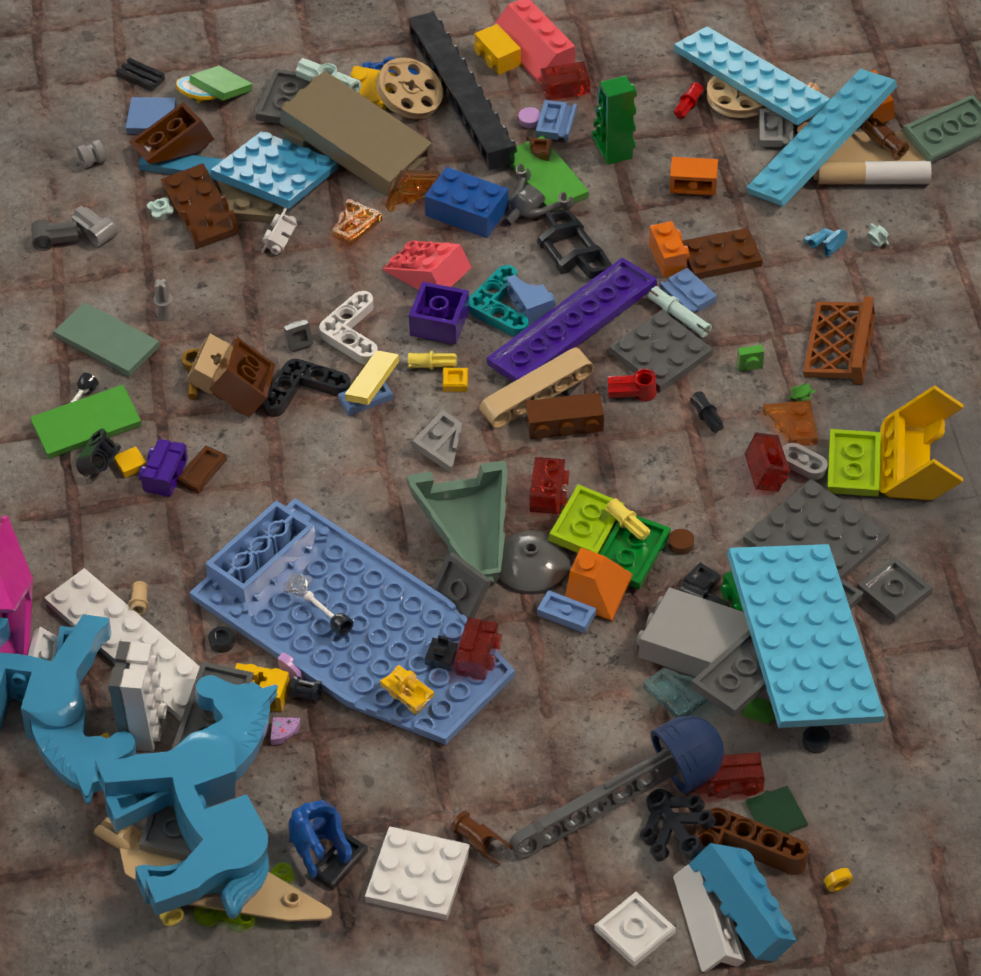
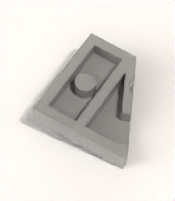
(439, 440)

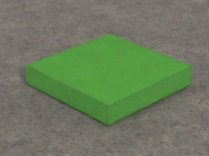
(220, 83)

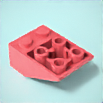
(429, 263)

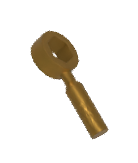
(187, 355)

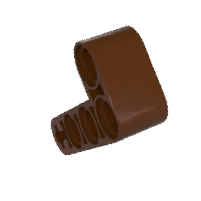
(794, 850)

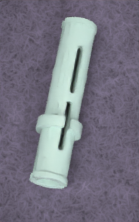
(672, 306)

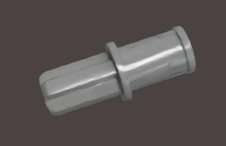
(163, 300)

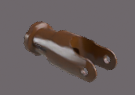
(885, 138)
(477, 835)

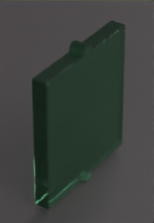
(777, 810)

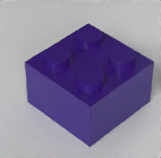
(439, 312)

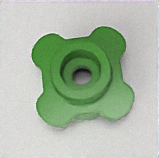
(801, 392)

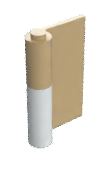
(864, 162)

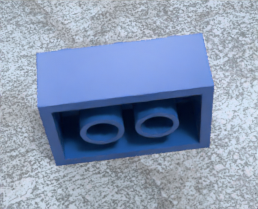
(466, 202)

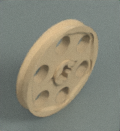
(401, 87)
(731, 94)

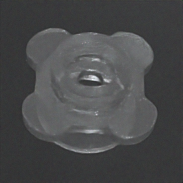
(297, 584)

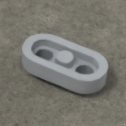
(806, 461)

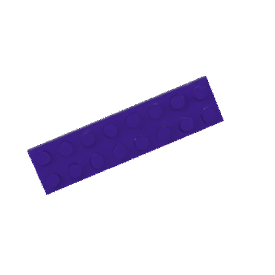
(573, 320)

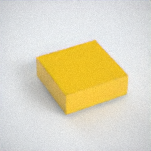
(455, 379)
(129, 461)

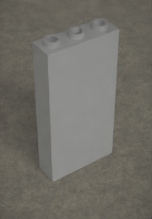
(690, 633)

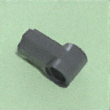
(46, 234)

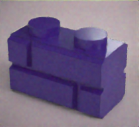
(163, 467)

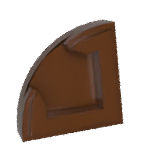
(541, 147)

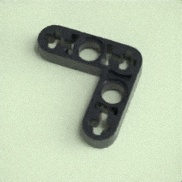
(302, 377)

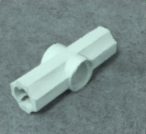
(308, 70)

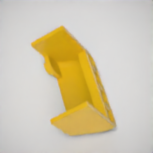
(906, 448)

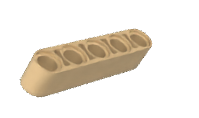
(539, 384)

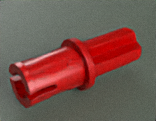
(688, 100)

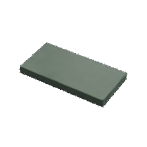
(946, 129)
(107, 339)

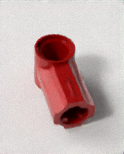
(640, 385)

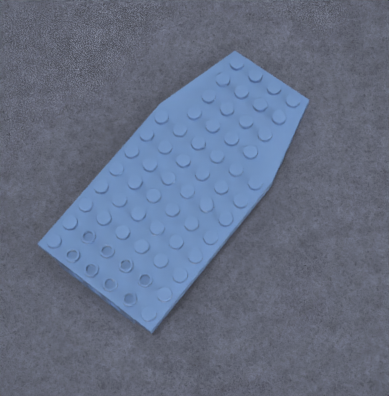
(389, 611)

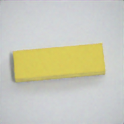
(372, 377)

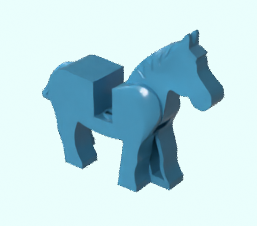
(55, 705)
(200, 772)

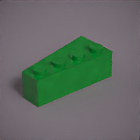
(615, 120)

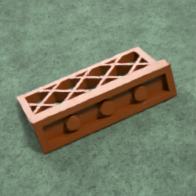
(862, 324)

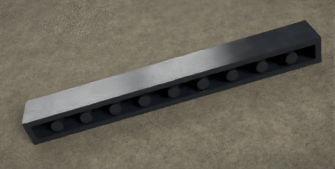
(462, 91)

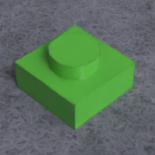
(750, 358)

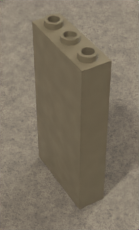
(354, 132)

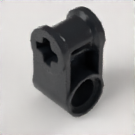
(97, 454)

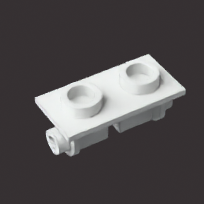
(282, 225)

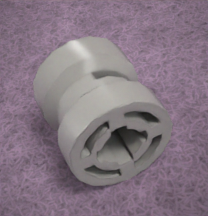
(91, 153)

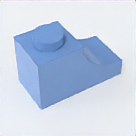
(529, 299)

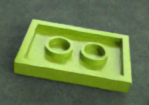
(854, 462)
(584, 521)

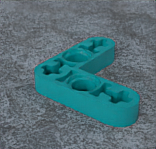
(492, 303)

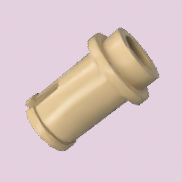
(139, 598)

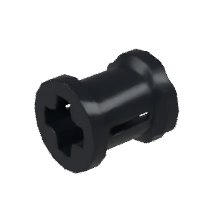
(305, 689)

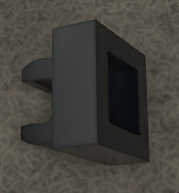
(441, 653)

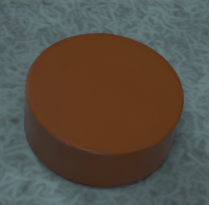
(681, 541)

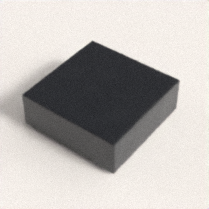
(703, 577)

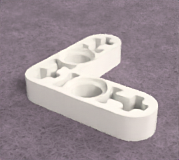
(344, 330)

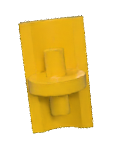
(407, 689)

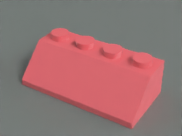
(537, 36)

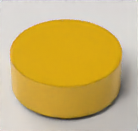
(838, 880)

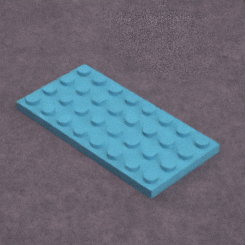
(804, 636)

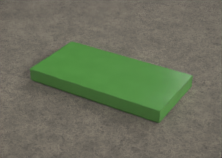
(550, 176)
(74, 423)

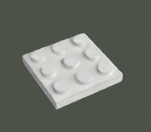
(417, 873)

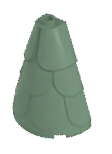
(467, 514)

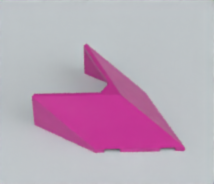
(15, 591)

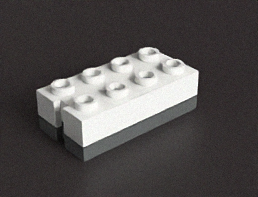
(137, 694)

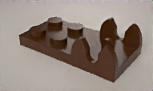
(200, 206)

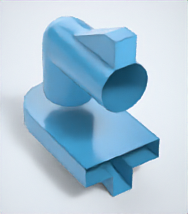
(831, 240)

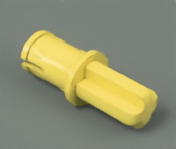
(431, 360)
(627, 519)

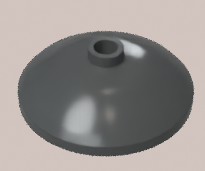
(535, 570)

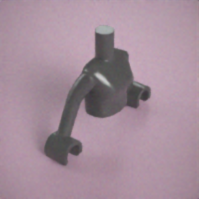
(527, 200)

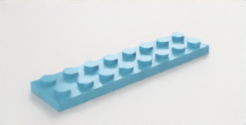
(752, 75)
(821, 137)

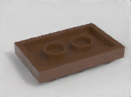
(722, 253)

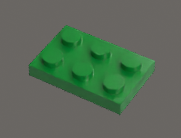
(633, 553)

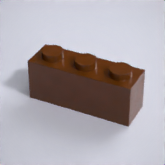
(564, 415)

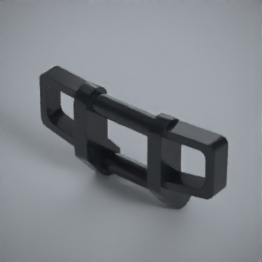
(578, 257)

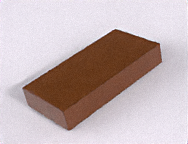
(202, 469)

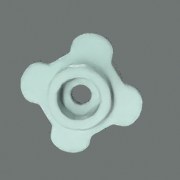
(160, 209)
(878, 235)

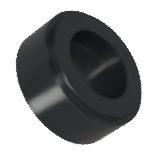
(221, 639)
(816, 739)

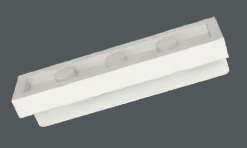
(710, 929)

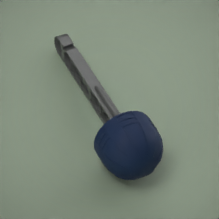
(686, 751)

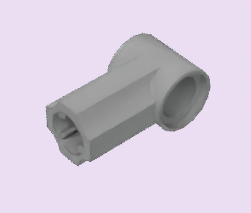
(96, 228)

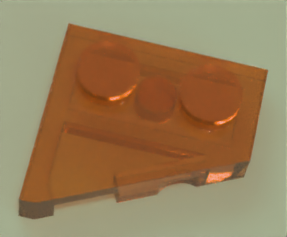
(794, 421)

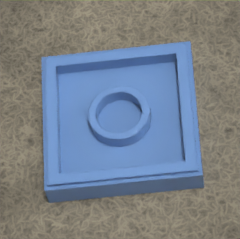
(147, 111)

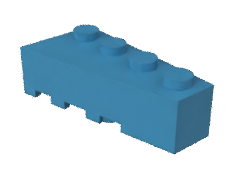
(745, 899)

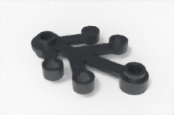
(660, 804)

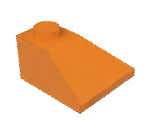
(597, 583)

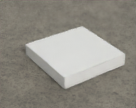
(635, 929)

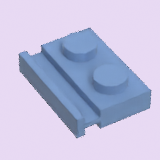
(556, 120)
(689, 290)

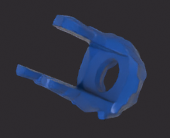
(325, 827)

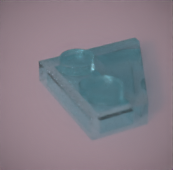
(674, 692)

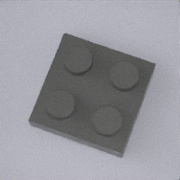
(461, 584)
(895, 589)

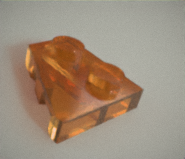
(411, 187)
(355, 222)

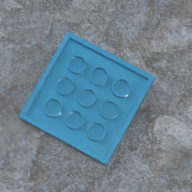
(274, 169)

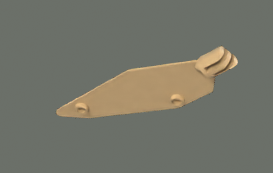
(271, 901)

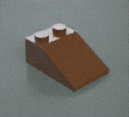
(173, 136)
(243, 378)

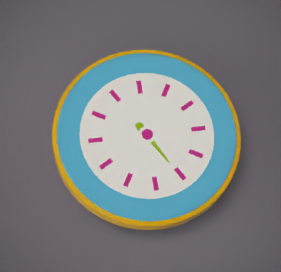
(186, 88)

